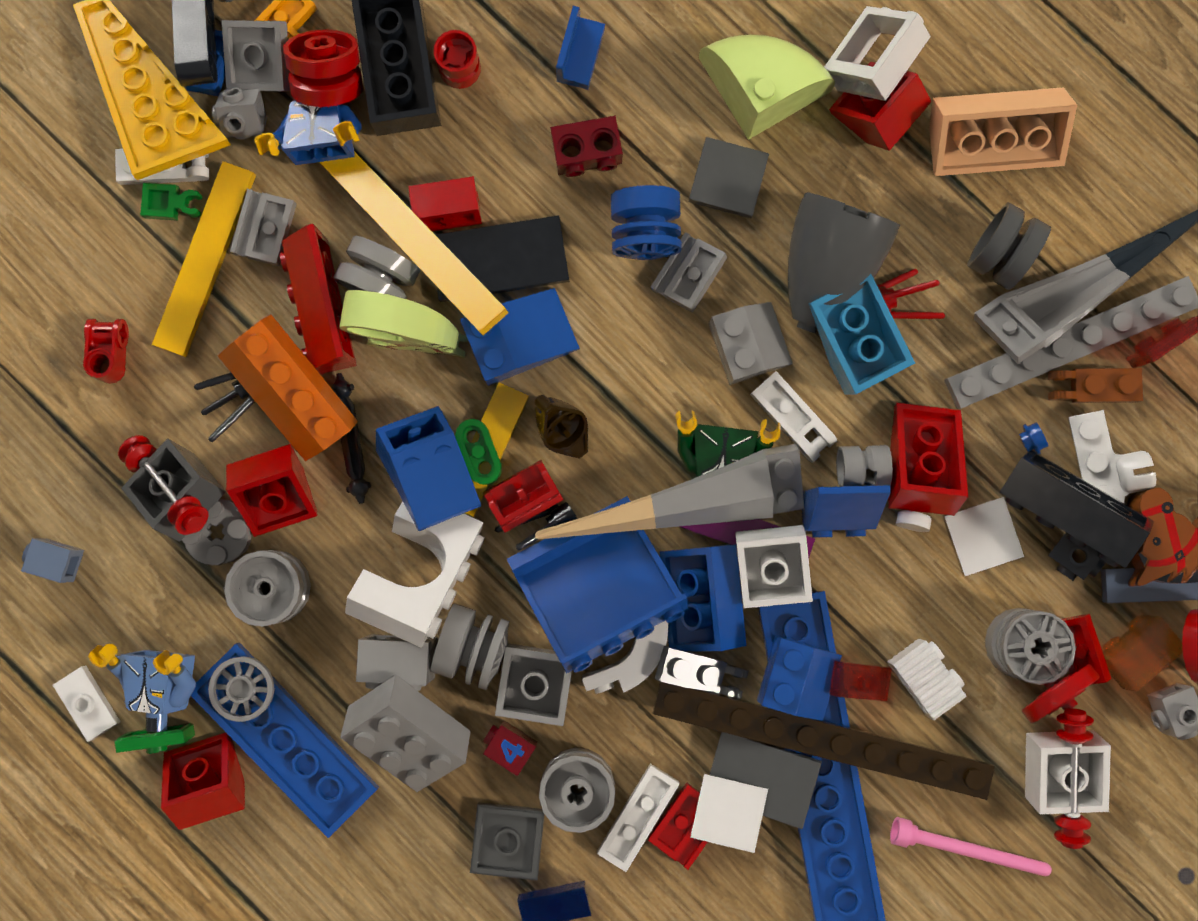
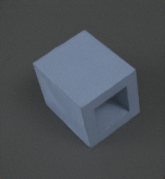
(51, 560)

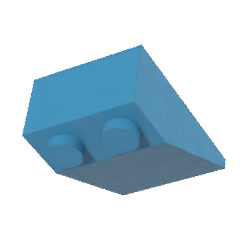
(860, 338)

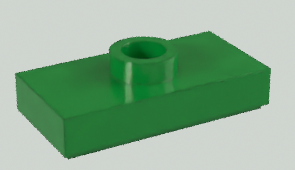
(154, 741)

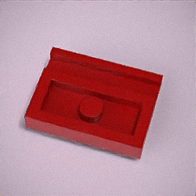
(675, 828)

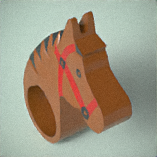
(1172, 545)

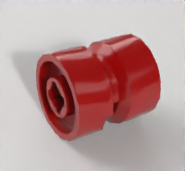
(457, 59)

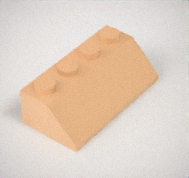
(1001, 131)

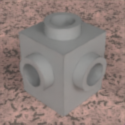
(240, 113)
(1175, 711)

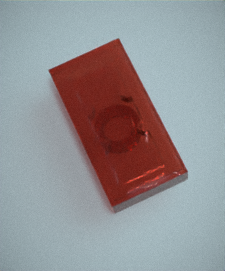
(860, 681)

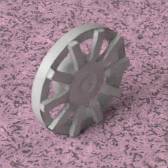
(241, 689)

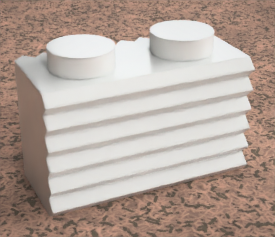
(927, 678)

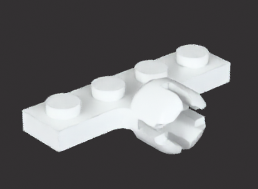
(1100, 464)

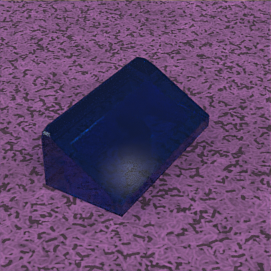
(555, 903)

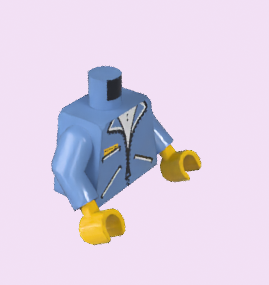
(150, 680)

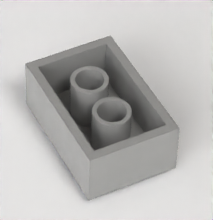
(406, 734)

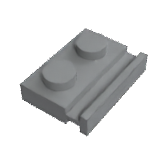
(263, 227)
(689, 273)

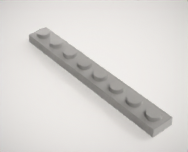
(1075, 343)

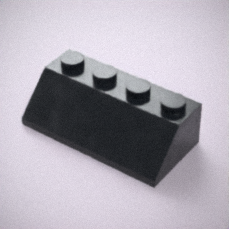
(1077, 508)

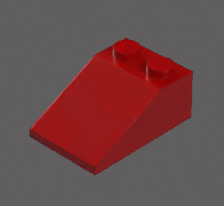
(927, 460)

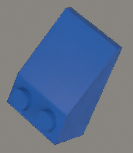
(523, 339)
(843, 509)

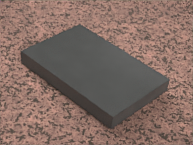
(783, 772)

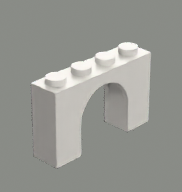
(414, 611)

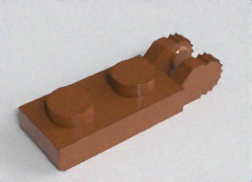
(1099, 385)

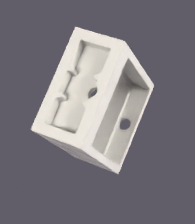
(884, 76)

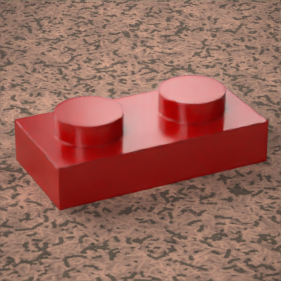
(1087, 647)

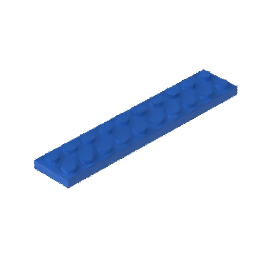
(836, 828)

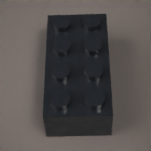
(396, 65)

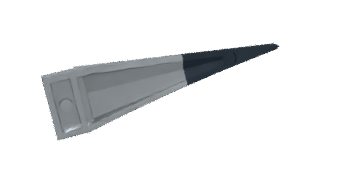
(1048, 308)

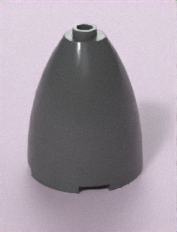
(833, 253)

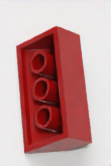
(317, 300)

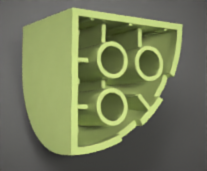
(764, 79)

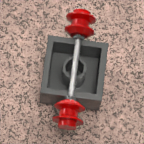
(169, 486)

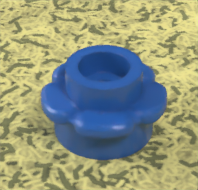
(1033, 438)

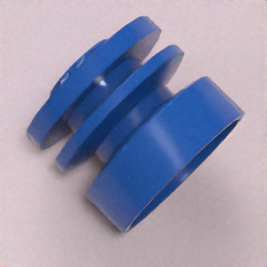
(646, 222)

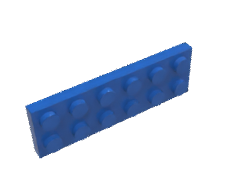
(292, 750)

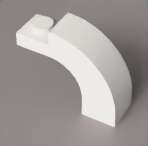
(633, 667)

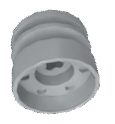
(1013, 636)
(470, 646)

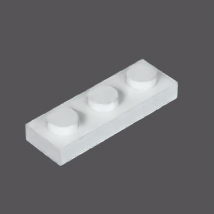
(638, 817)

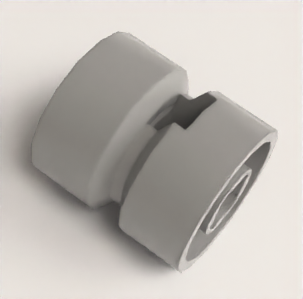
(864, 467)

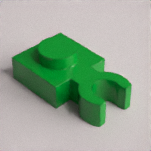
(165, 201)

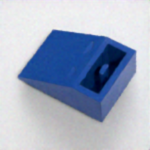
(427, 468)

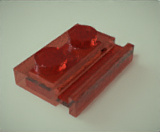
(1173, 335)

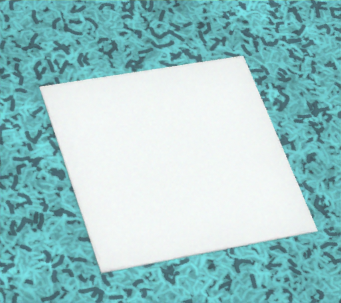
(984, 536)
(729, 813)

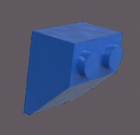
(797, 679)

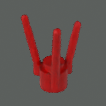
(890, 296)

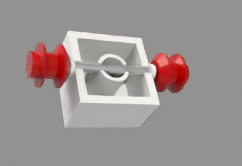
(1068, 775)

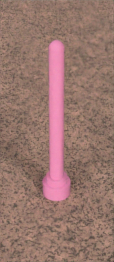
(905, 833)

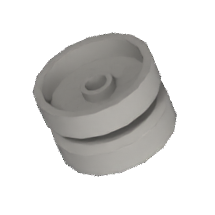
(378, 269)
(247, 592)
(577, 810)

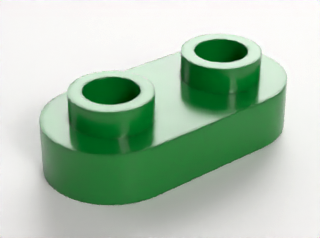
(478, 452)

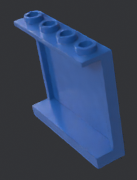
(596, 592)

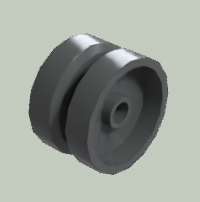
(1009, 246)

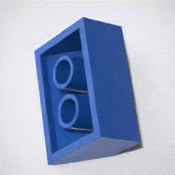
(713, 595)

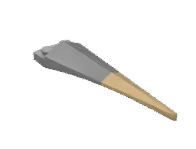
(740, 491)

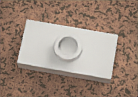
(86, 703)

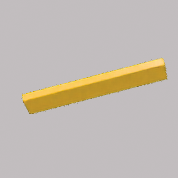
(203, 259)

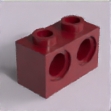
(584, 137)

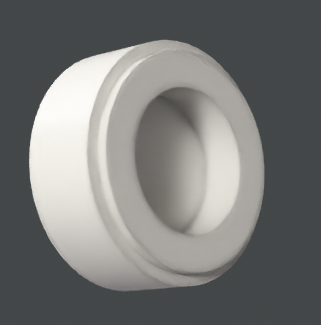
(913, 521)

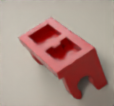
(446, 203)
(522, 496)

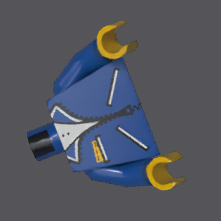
(313, 134)

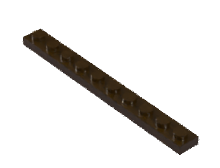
(825, 740)

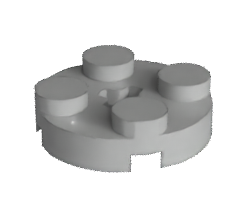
(225, 550)

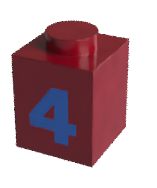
(509, 747)

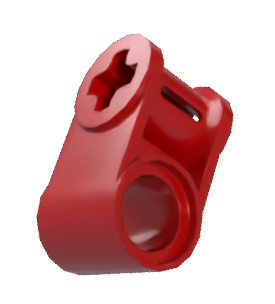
(105, 342)

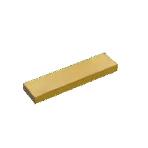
(501, 420)

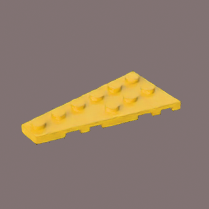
(148, 105)

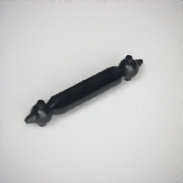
(352, 445)

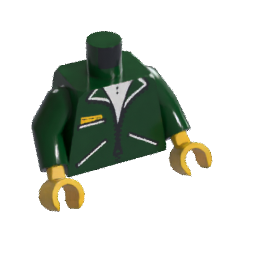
(712, 447)

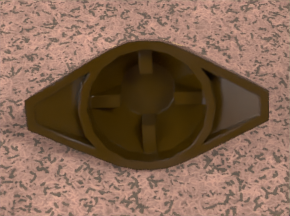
(561, 426)

